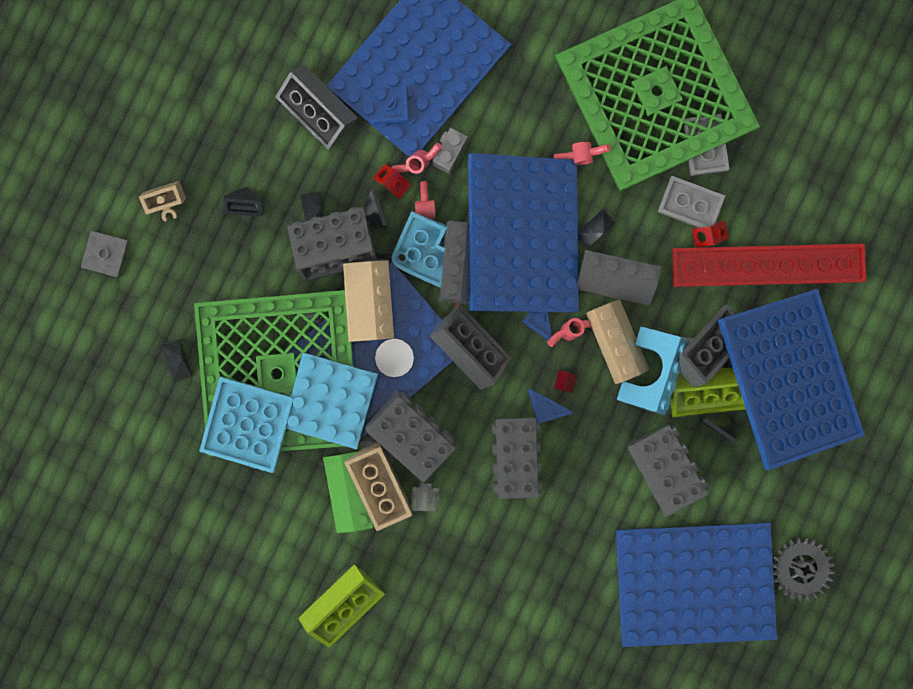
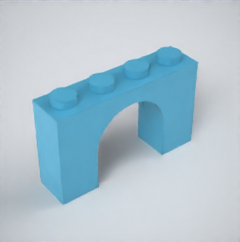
(658, 395)

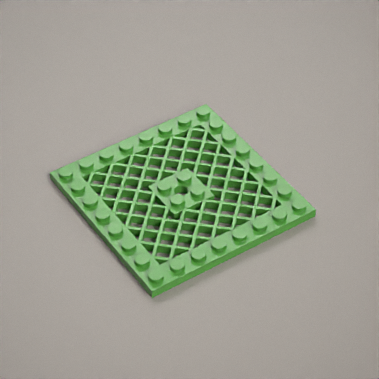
(719, 70)
(209, 349)

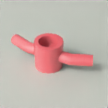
(583, 153)
(424, 157)
(425, 207)
(565, 332)

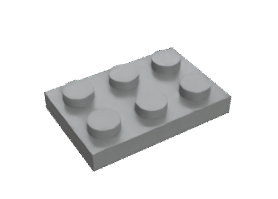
(709, 162)
(690, 203)

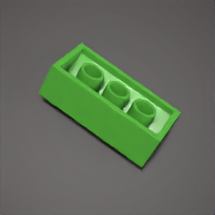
(346, 502)

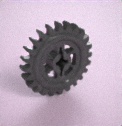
(820, 575)

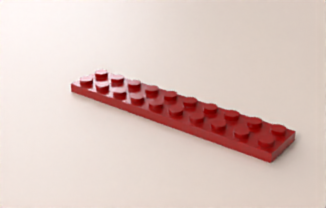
(768, 265)

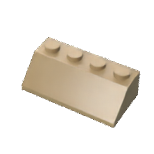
(368, 300)
(617, 341)
(378, 486)

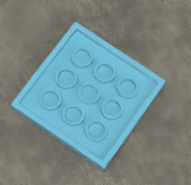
(331, 400)
(246, 424)

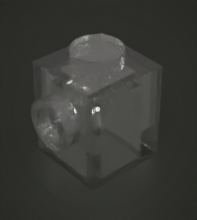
(425, 498)

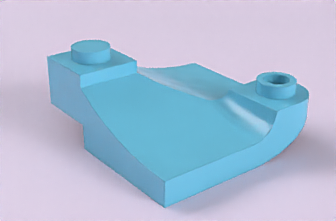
(423, 247)

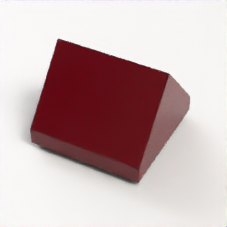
(565, 381)

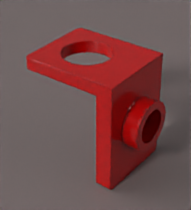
(392, 181)
(714, 234)

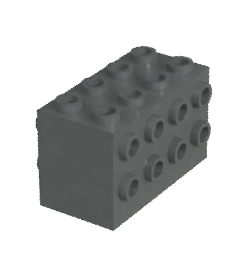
(330, 241)
(410, 435)
(516, 458)
(668, 469)

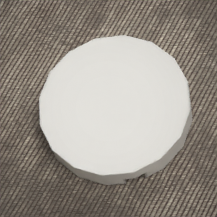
(394, 358)

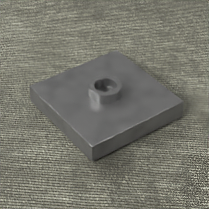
(104, 254)

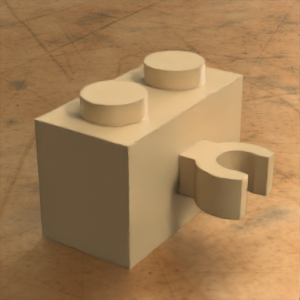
(163, 199)

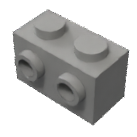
(452, 146)

